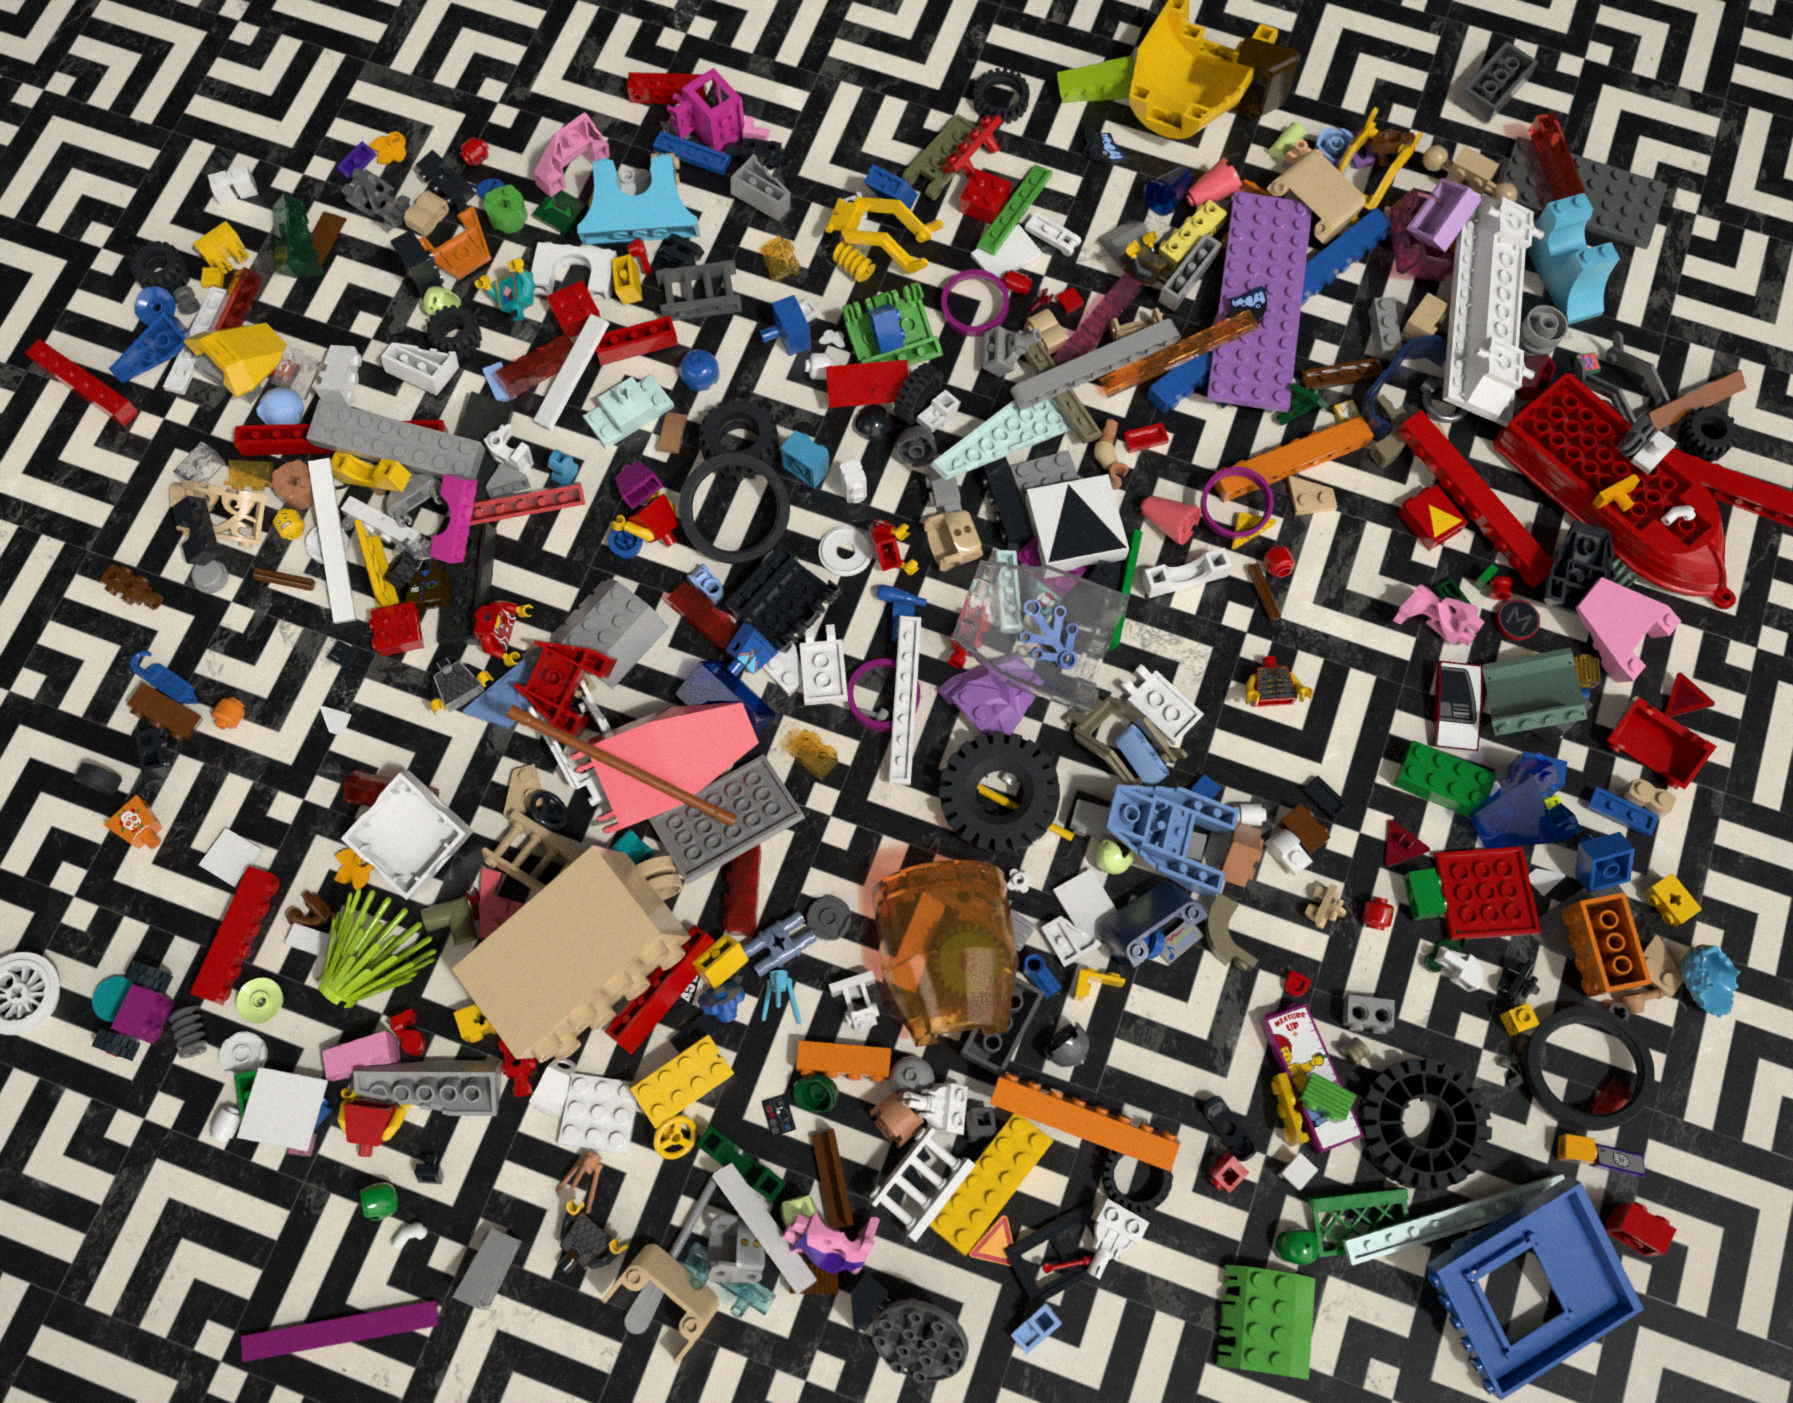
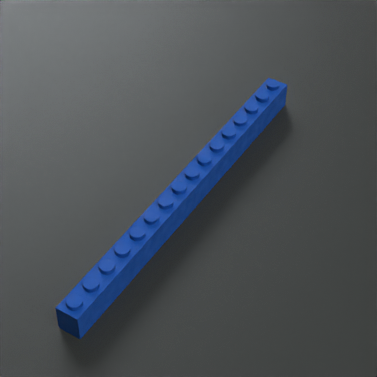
(1318, 271)

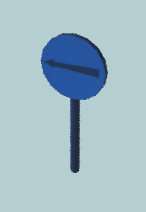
(486, 186)

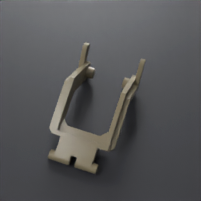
(1099, 714)

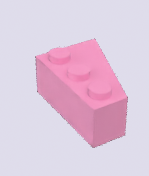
(361, 1053)

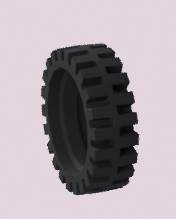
(1001, 78)
(918, 392)
(1134, 1206)

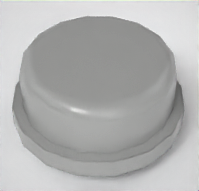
(210, 577)

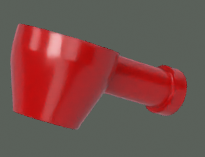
(638, 250)

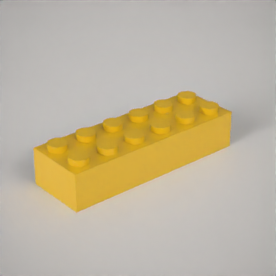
(990, 1183)

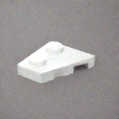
(786, 670)
(1069, 940)

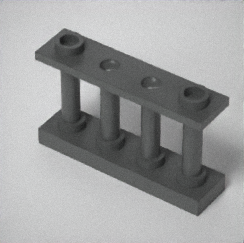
(702, 307)

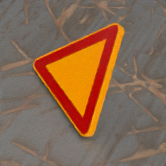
(993, 1242)

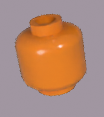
(228, 713)

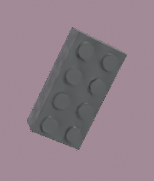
(1497, 82)
(996, 1050)

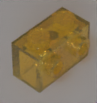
(813, 754)

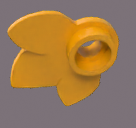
(389, 148)
(352, 869)

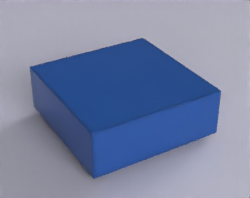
(1206, 787)

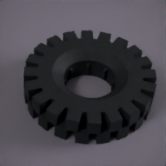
(1003, 754)
(1390, 1145)

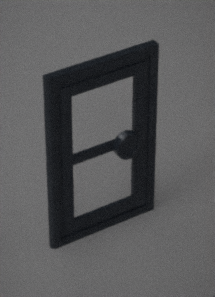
(1071, 1276)

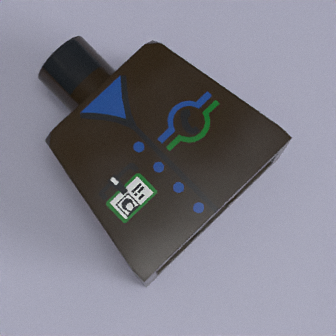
(430, 587)

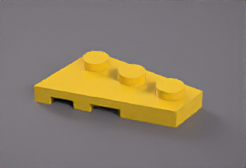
(1292, 1119)

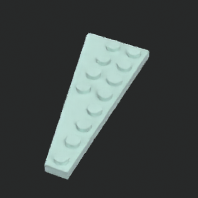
(1001, 436)

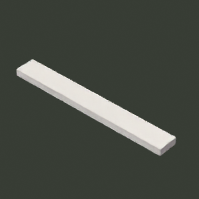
(332, 541)
(905, 700)

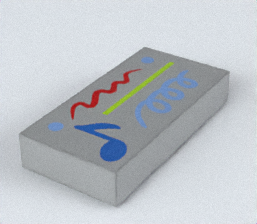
(1179, 941)

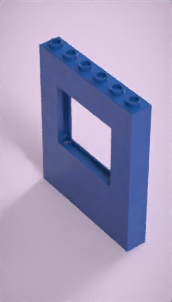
(1578, 1266)

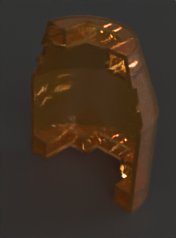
(947, 947)

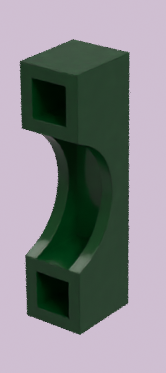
(754, 1173)

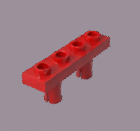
(981, 135)

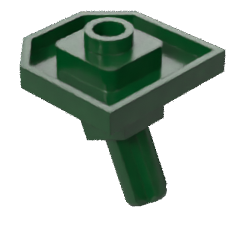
(1304, 402)

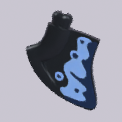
(1103, 148)
(1254, 300)

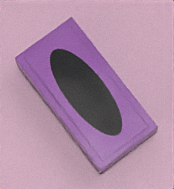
(1363, 157)

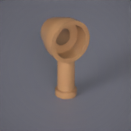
(1636, 1001)

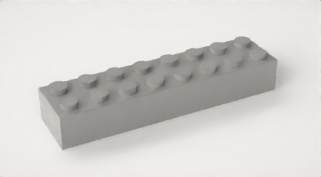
(382, 437)

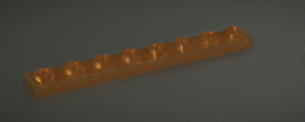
(1179, 353)

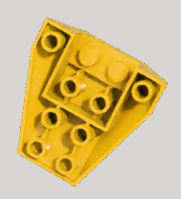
(242, 353)

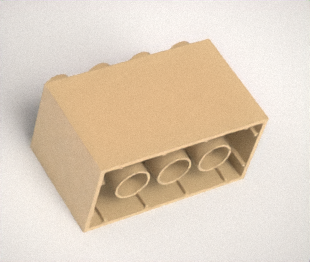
(572, 955)

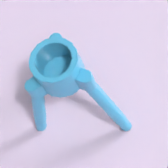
(778, 983)

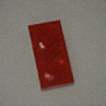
(1610, 1099)

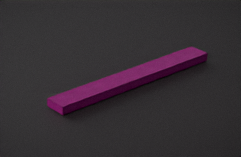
(339, 1331)

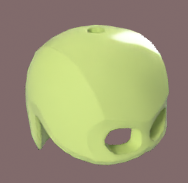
(438, 297)
(1112, 858)
(791, 1207)

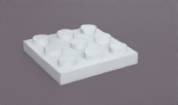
(598, 1114)

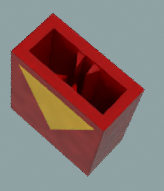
(1432, 517)

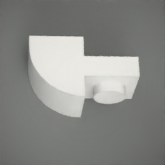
(940, 411)
(1286, 847)
(1466, 970)

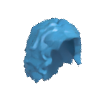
(1710, 978)

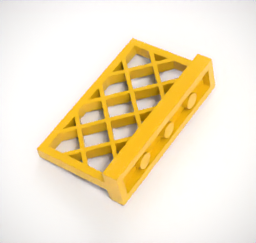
(376, 566)

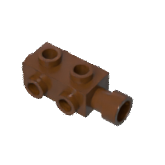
(120, 581)

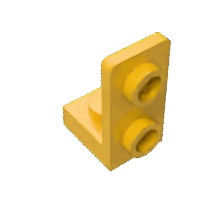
(1089, 974)

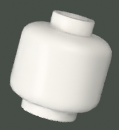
(817, 365)

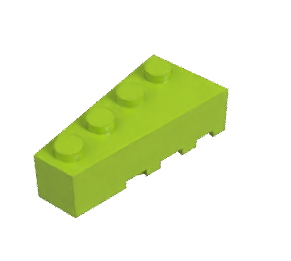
(1097, 81)

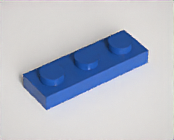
(1622, 811)

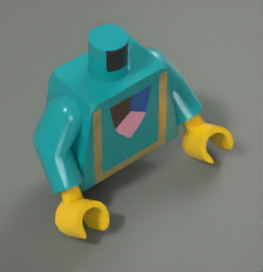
(513, 291)

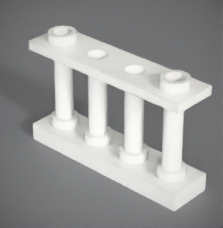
(944, 1187)

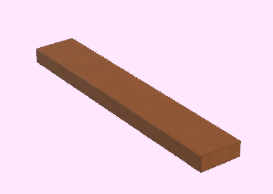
(1703, 396)

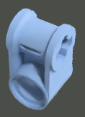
(705, 582)

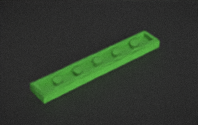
(1014, 209)

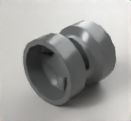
(186, 300)

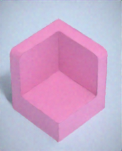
(751, 131)

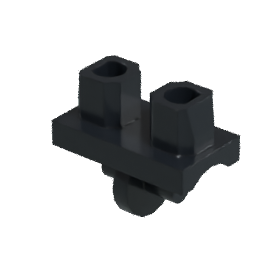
(1522, 972)

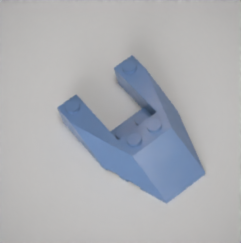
(1159, 828)

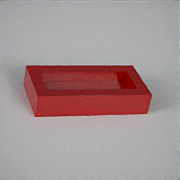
(1146, 437)

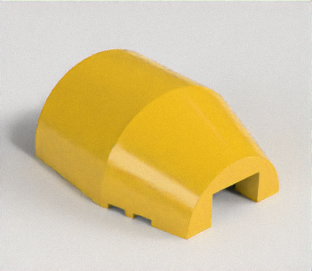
(1185, 79)

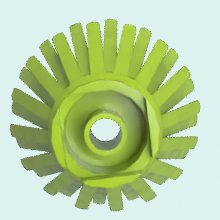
(350, 971)

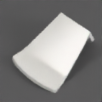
(553, 1089)

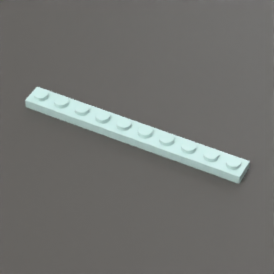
(1442, 1222)

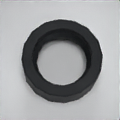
(98, 778)

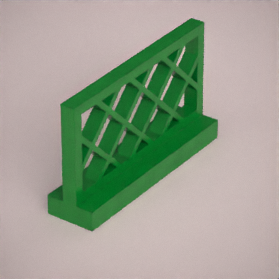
(1354, 1200)

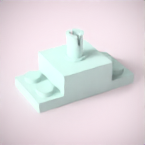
(627, 409)

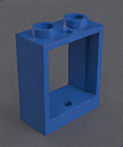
(890, 186)

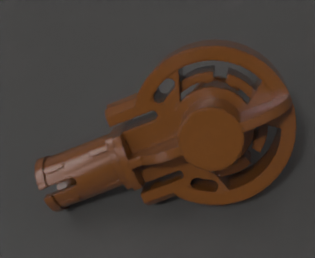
(1387, 142)

